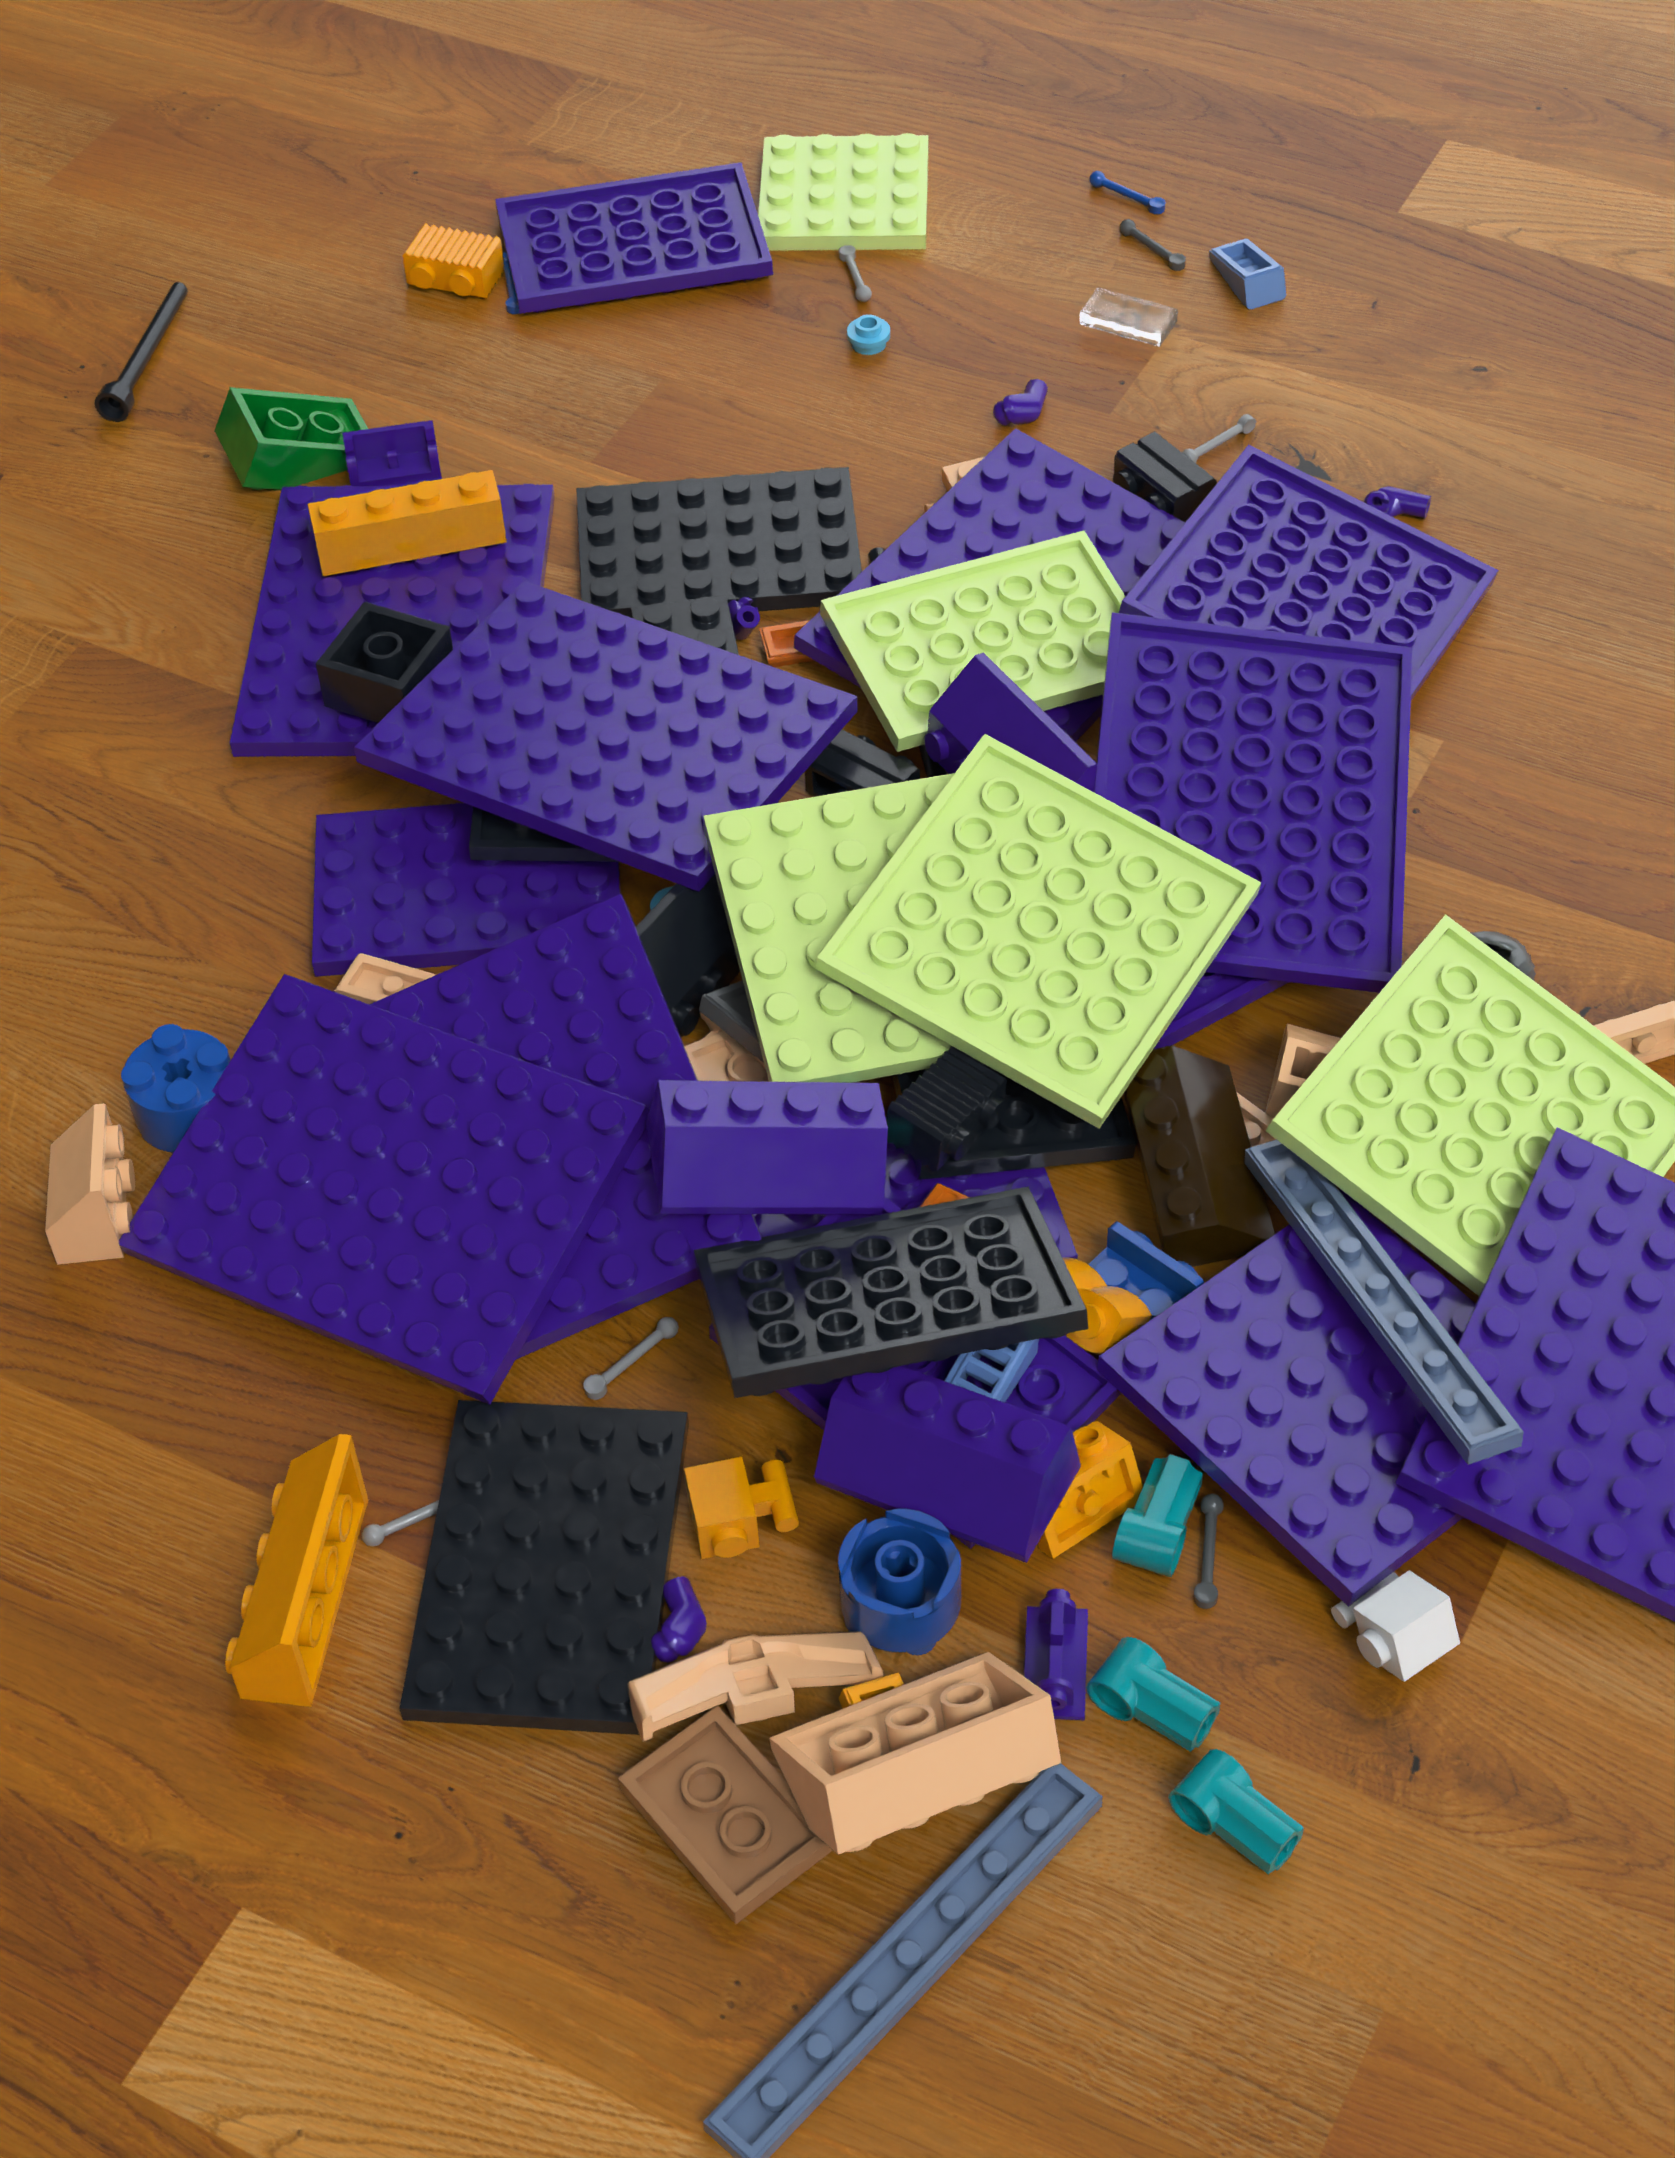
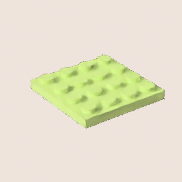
(844, 192)

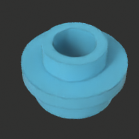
(868, 334)

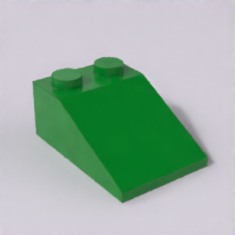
(285, 436)

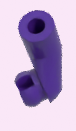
(1022, 407)
(1399, 501)
(743, 617)
(683, 1626)

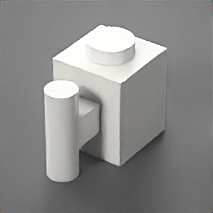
(1401, 1624)

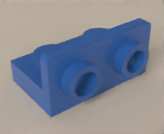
(1144, 1270)

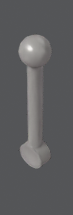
(848, 255)
(1245, 425)
(596, 1385)
(374, 1534)

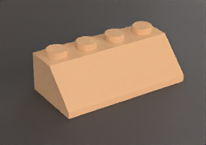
(917, 1751)

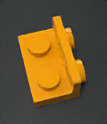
(1100, 1491)

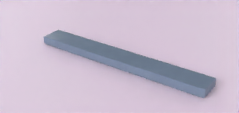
(1386, 1304)
(902, 1965)

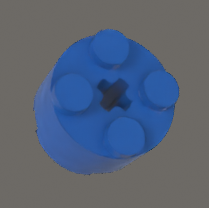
(171, 1082)
(900, 1581)

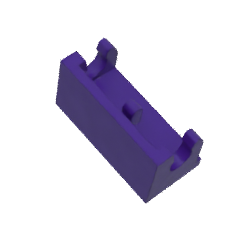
(392, 455)

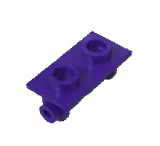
(1058, 1652)

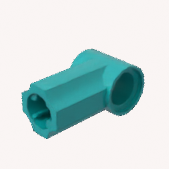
(1156, 1527)
(1139, 1686)
(1222, 1800)

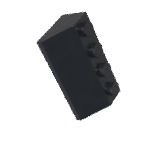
(689, 949)

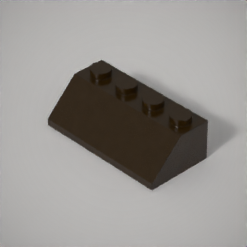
(1194, 1158)

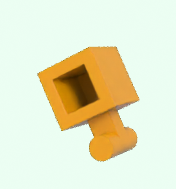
(728, 1507)

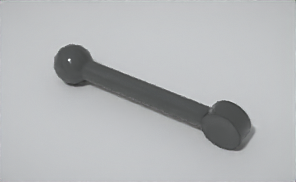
(1176, 261)
(1206, 1592)

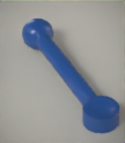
(1155, 205)
(511, 302)

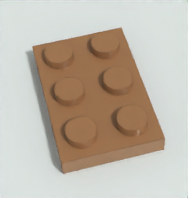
(724, 1813)

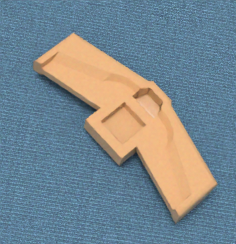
(751, 1677)

